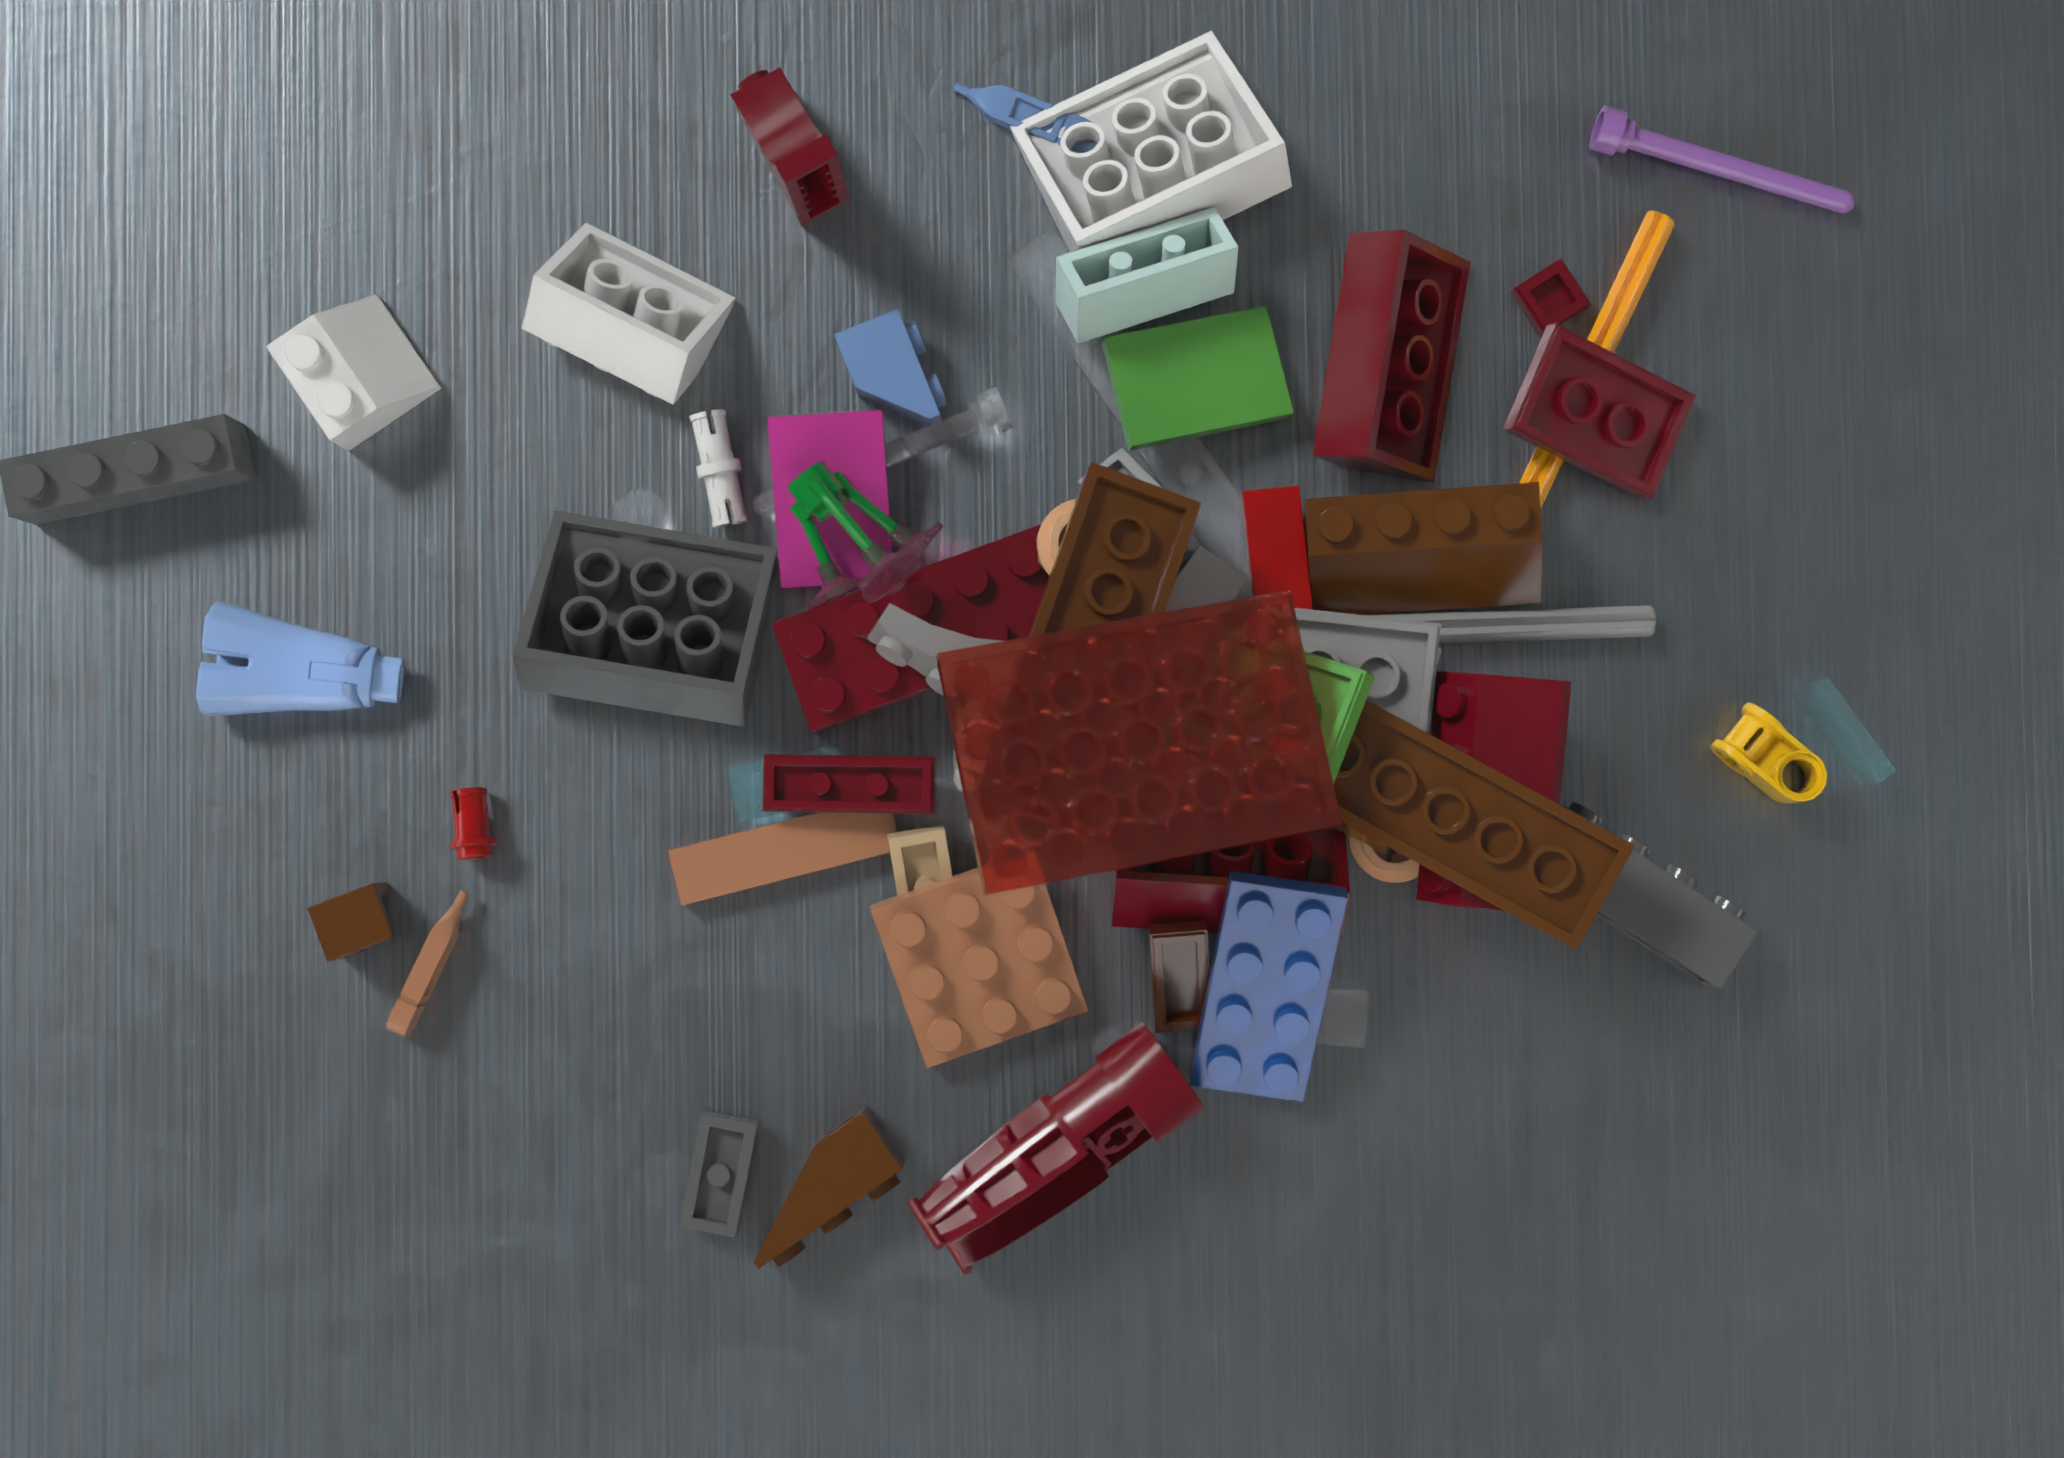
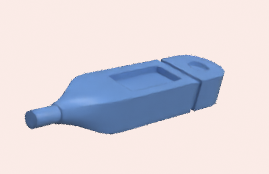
(1009, 107)

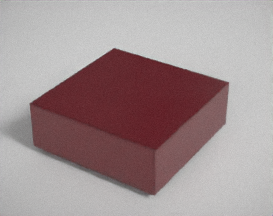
(1550, 297)

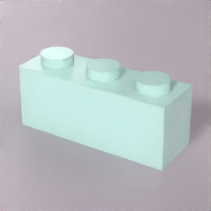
(1146, 274)

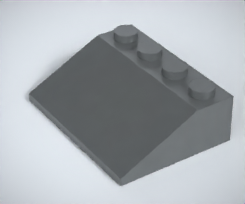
(647, 623)

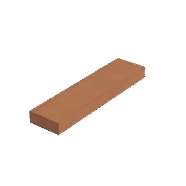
(778, 852)

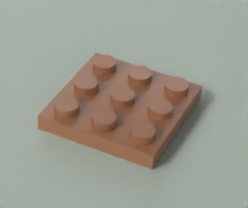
(976, 964)

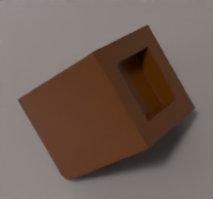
(352, 921)

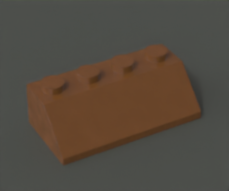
(1425, 549)

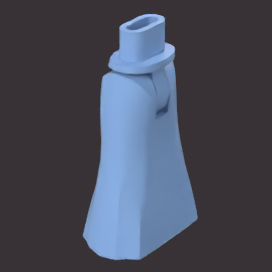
(288, 667)

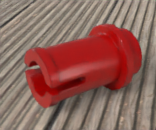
(471, 824)

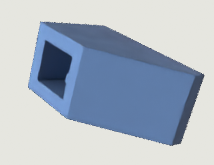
(887, 370)

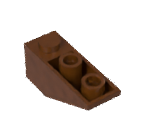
(840, 1170)

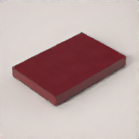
(1599, 412)

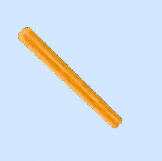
(1612, 320)

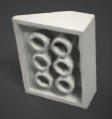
(1167, 145)

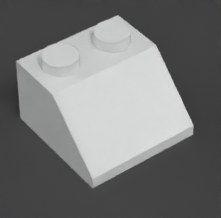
(353, 369)

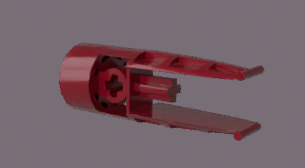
(1057, 1150)

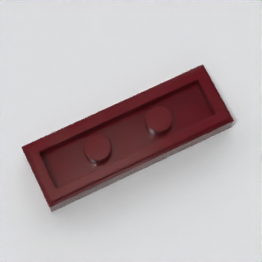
(849, 784)

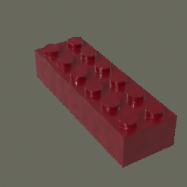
(975, 593)

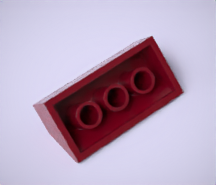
(1391, 355)
(1509, 726)
(1197, 884)

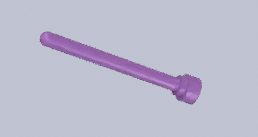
(1618, 133)

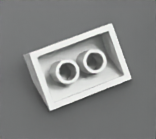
(626, 312)

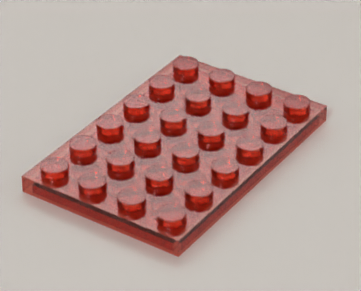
(1137, 741)

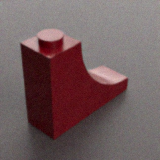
(791, 145)

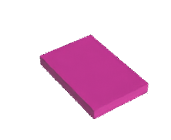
(848, 444)

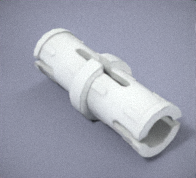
(718, 468)

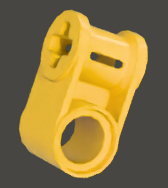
(1766, 754)

